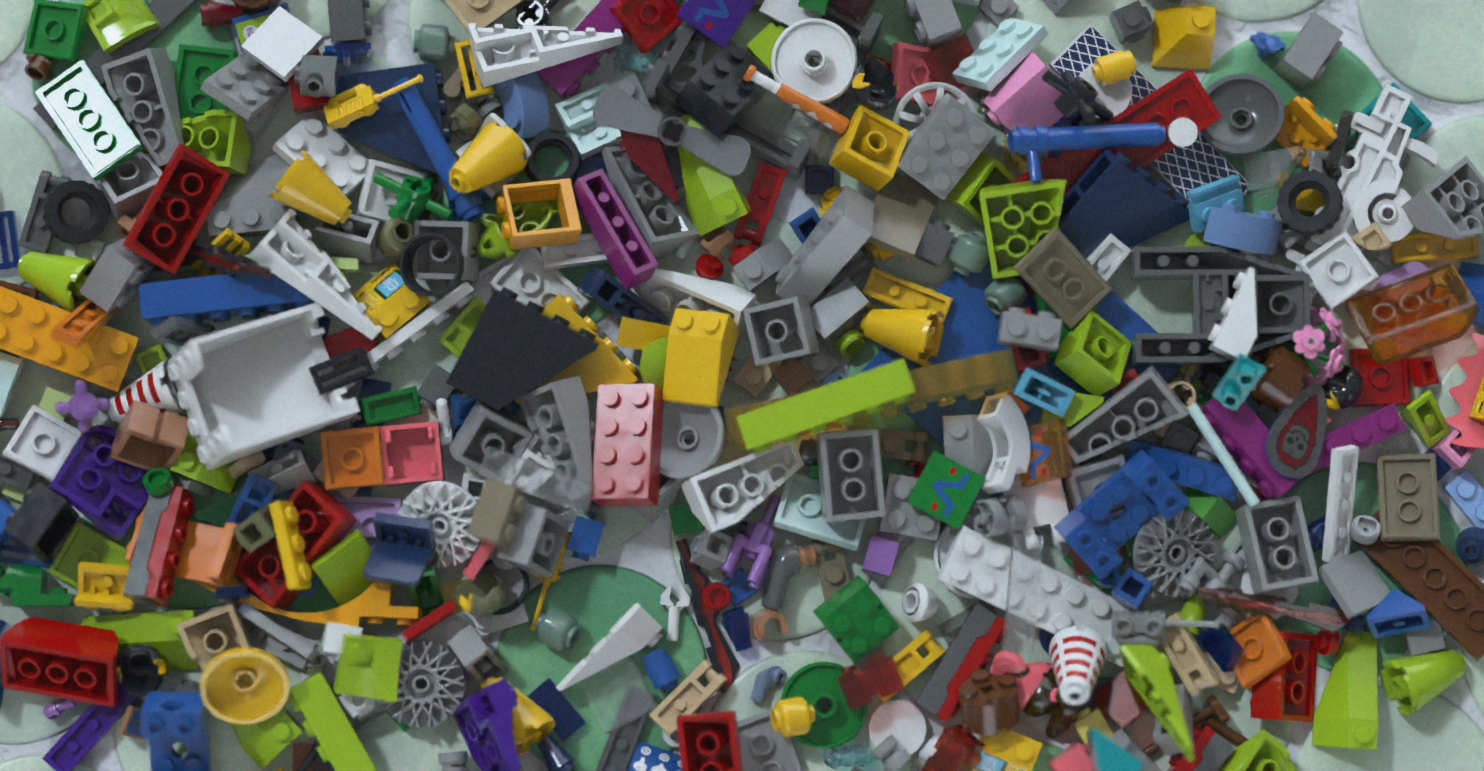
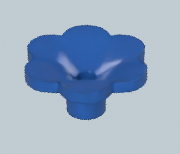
(1267, 44)

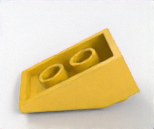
(698, 357)

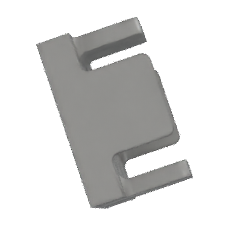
(1089, 476)

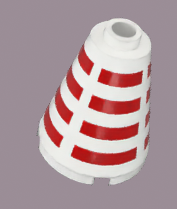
(152, 388)
(1077, 662)

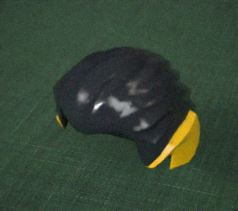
(874, 85)
(1343, 388)
(141, 669)

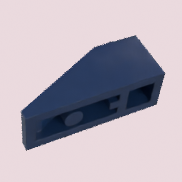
(617, 301)

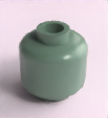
(433, 43)
(969, 253)
(1005, 293)
(557, 629)

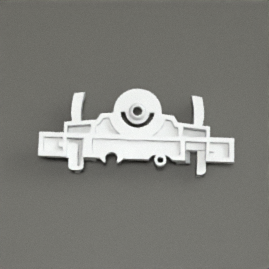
(1374, 173)

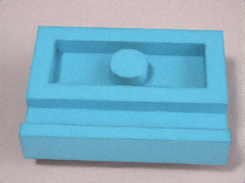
(1213, 195)

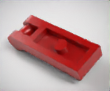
(762, 201)

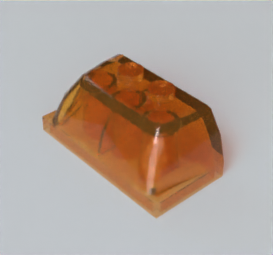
(1413, 314)

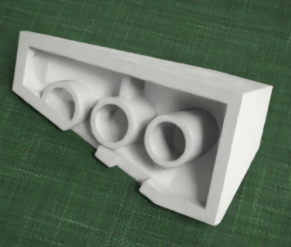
(677, 290)
(625, 638)

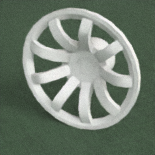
(925, 110)

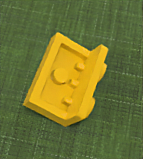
(102, 586)

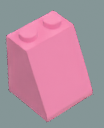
(1024, 97)

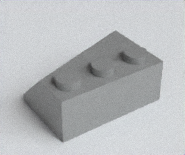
(246, 203)
(1450, 203)

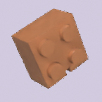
(149, 437)

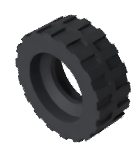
(1310, 180)
(53, 212)

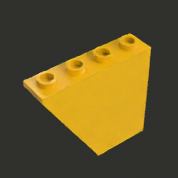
(596, 368)

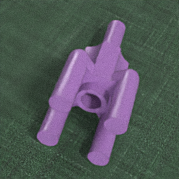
(82, 405)
(754, 546)

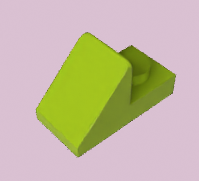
(1426, 419)

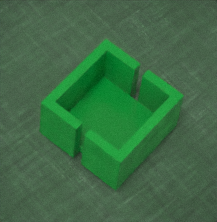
(856, 619)

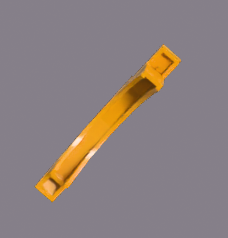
(373, 604)

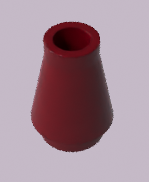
(218, 14)

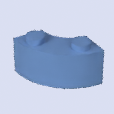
(524, 105)
(1243, 230)

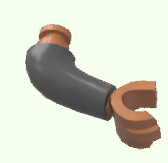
(781, 568)

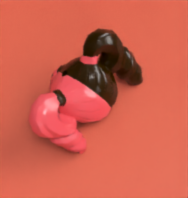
(1036, 693)

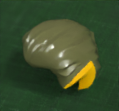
(481, 595)

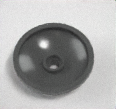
(1247, 99)

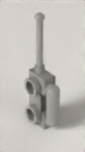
(1148, 622)

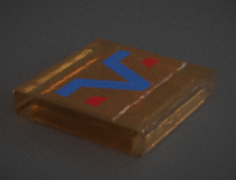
(1048, 454)

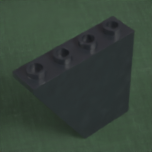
(516, 350)

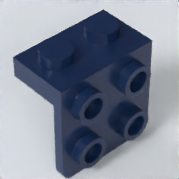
(400, 549)

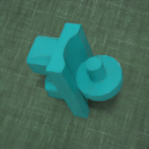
(1238, 382)

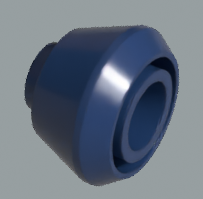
(1468, 543)

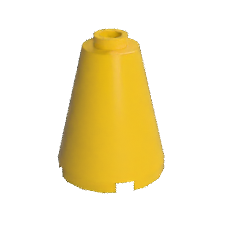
(488, 159)
(312, 192)
(906, 331)
(528, 720)

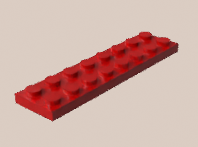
(1176, 99)

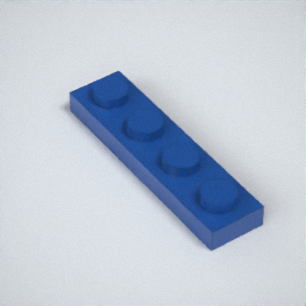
(1187, 469)

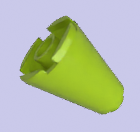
(57, 276)
(1420, 677)

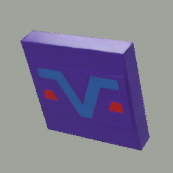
(715, 18)

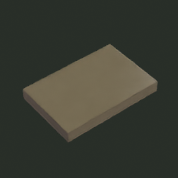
(901, 215)
(1062, 277)
(1408, 497)

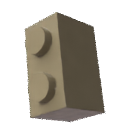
(498, 513)

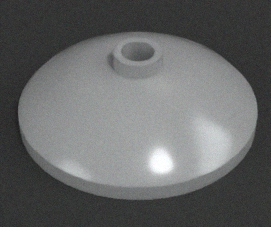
(680, 424)

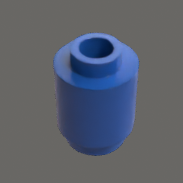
(661, 670)

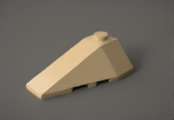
(214, 633)

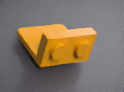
(1305, 128)

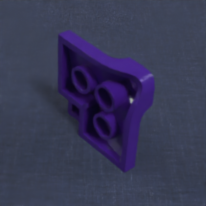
(100, 486)
(487, 726)

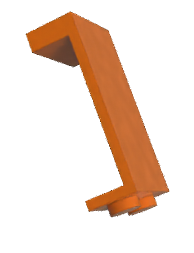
(206, 555)

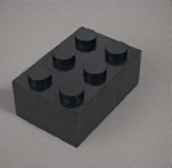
(718, 93)

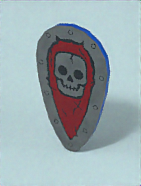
(1298, 434)

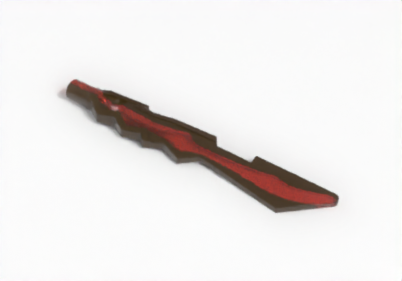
(1275, 607)

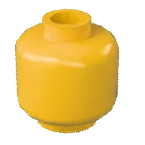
(792, 717)

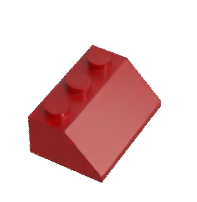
(1289, 689)

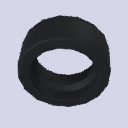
(560, 141)

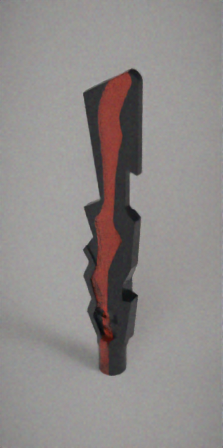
(226, 262)
(719, 652)

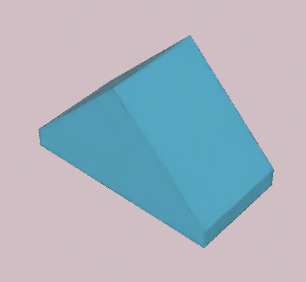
(1044, 392)

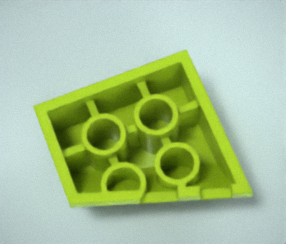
(1018, 219)

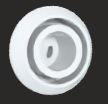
(919, 602)

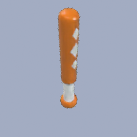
(803, 103)

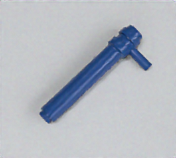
(1043, 139)
(467, 205)

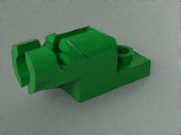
(29, 587)

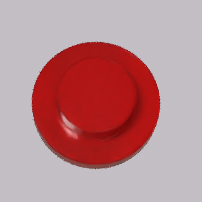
(709, 267)
(716, 596)
(1327, 642)

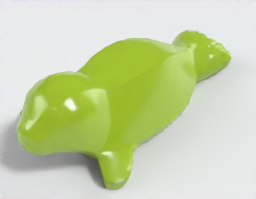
(527, 216)

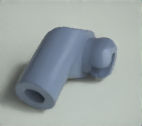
(766, 679)

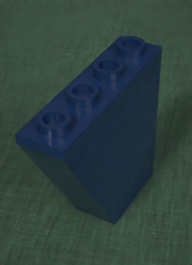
(389, 128)
(1120, 202)

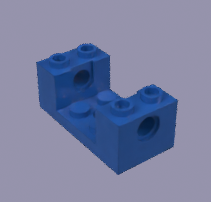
(1144, 494)
(174, 719)

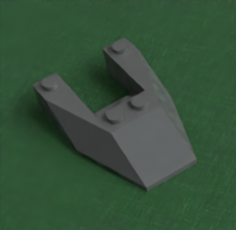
(1279, 293)

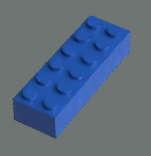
(218, 298)

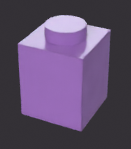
(880, 554)

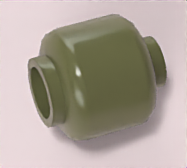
(394, 236)

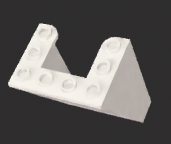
(254, 386)

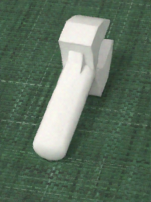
(445, 424)
(674, 612)

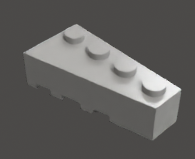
(828, 247)
(1132, 411)

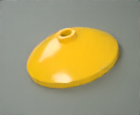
(248, 697)

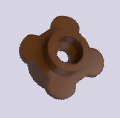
(38, 67)

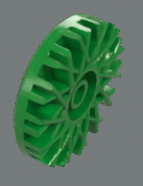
(835, 725)

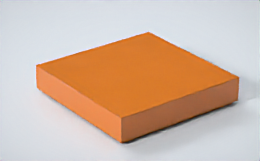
(352, 458)
(1262, 649)

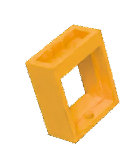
(539, 191)

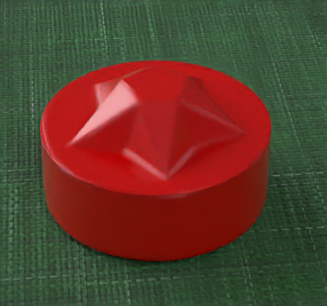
(741, 252)

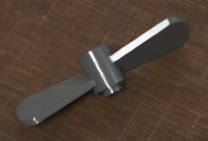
(623, 112)

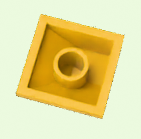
(1183, 37)

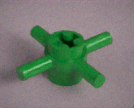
(413, 197)

